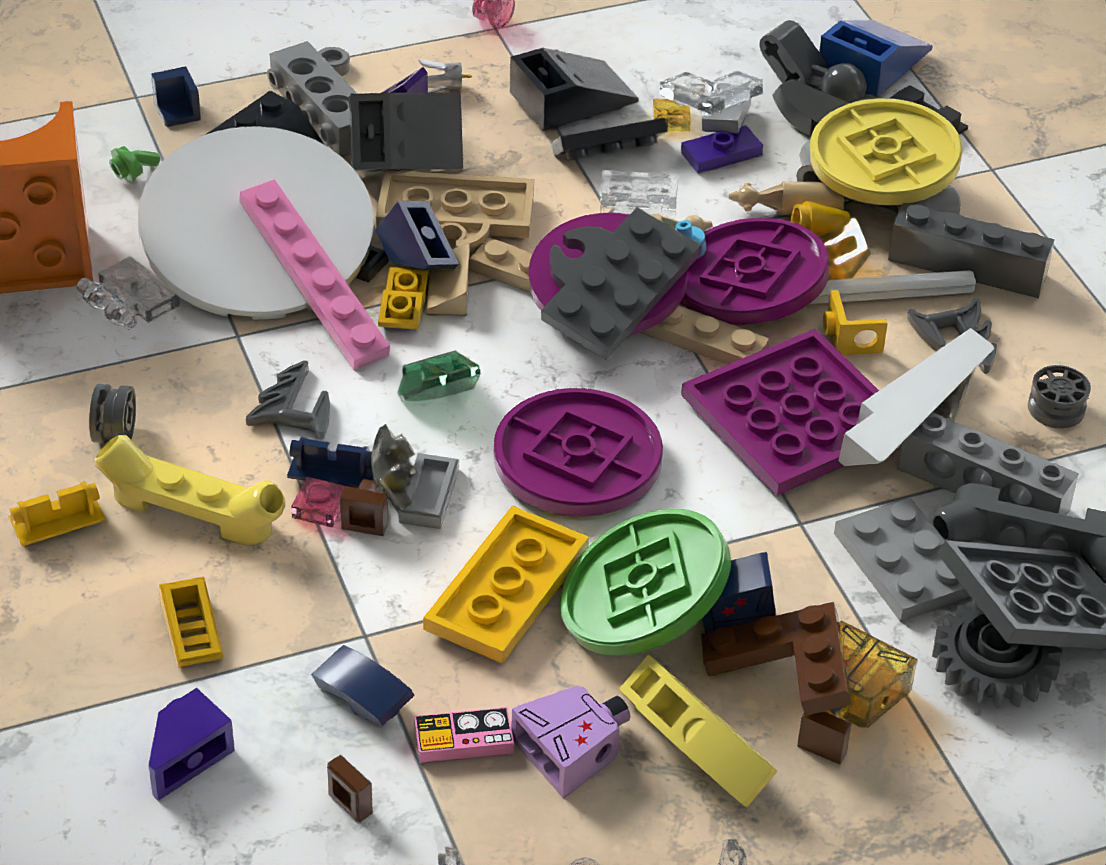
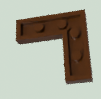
(807, 634)

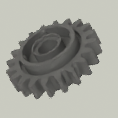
(986, 664)

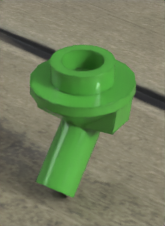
(129, 164)

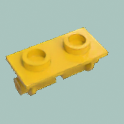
(43, 519)

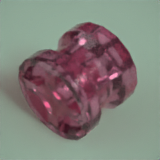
(496, 11)

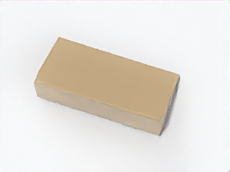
(450, 286)

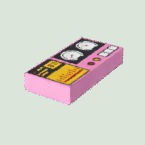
(463, 734)

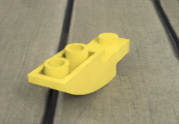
(698, 731)

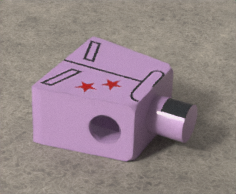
(569, 735)

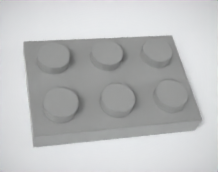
(900, 558)

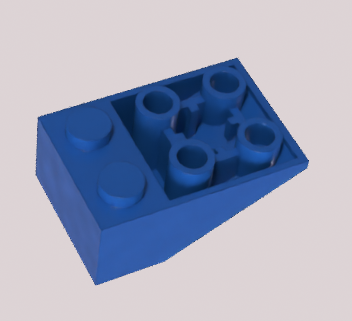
(874, 49)

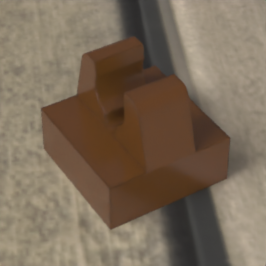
(364, 509)

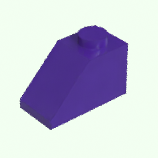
(187, 741)

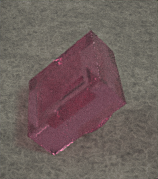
(318, 502)

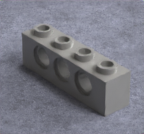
(318, 89)
(958, 455)

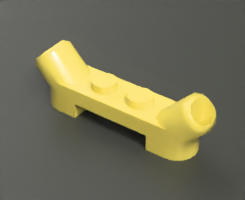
(141, 480)

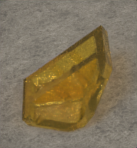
(846, 250)

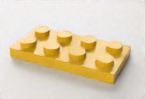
(505, 584)

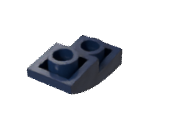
(364, 684)

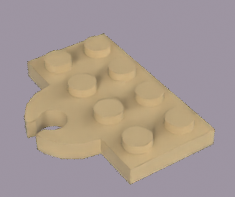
(464, 205)

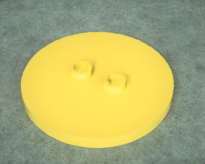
(885, 151)

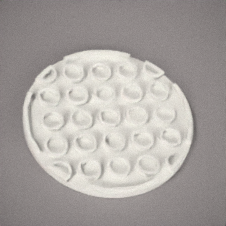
(208, 244)

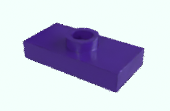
(721, 149)

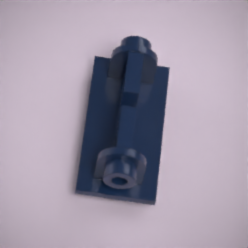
(343, 467)

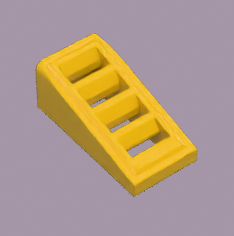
(186, 593)

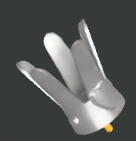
(450, 80)

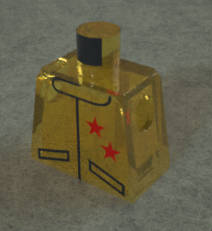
(876, 676)

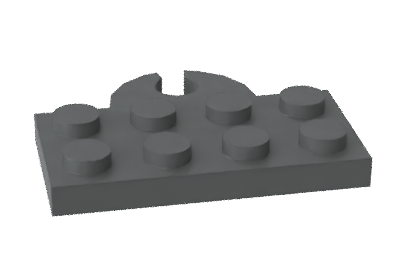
(615, 279)

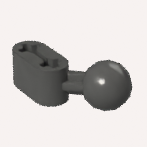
(797, 58)

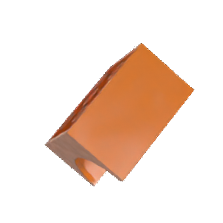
(43, 209)

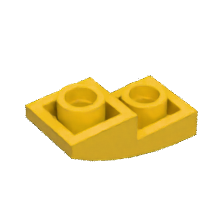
(404, 298)

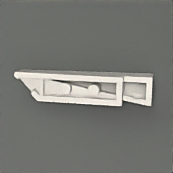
(907, 401)

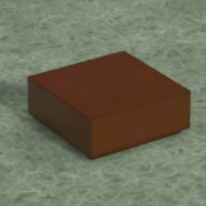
(824, 736)
(349, 788)

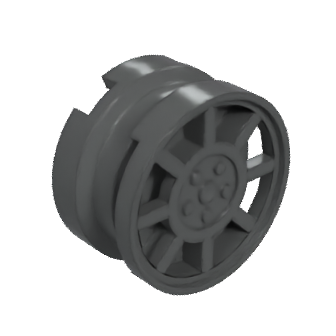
(1059, 399)
(112, 412)

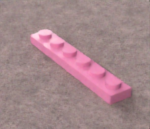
(314, 274)

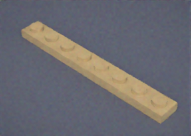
(682, 328)

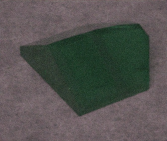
(438, 377)

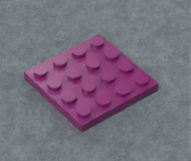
(784, 408)

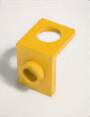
(844, 331)

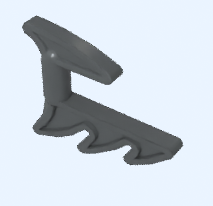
(962, 319)
(278, 400)

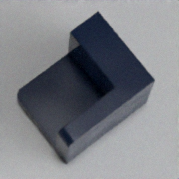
(176, 96)

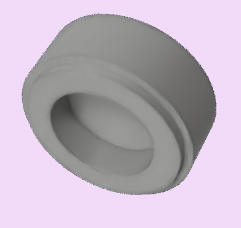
(337, 58)

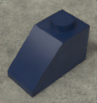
(415, 237)

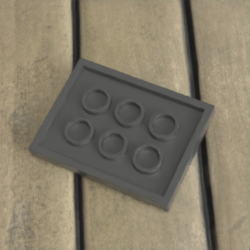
(1032, 593)

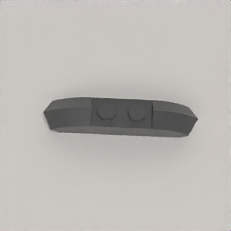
(804, 105)

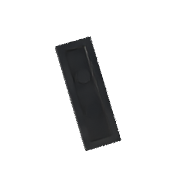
(609, 139)

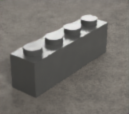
(957, 243)

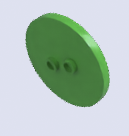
(645, 582)

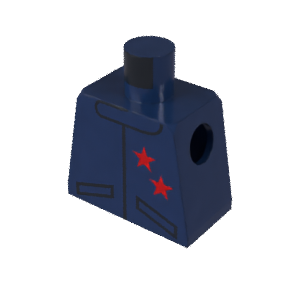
(745, 596)

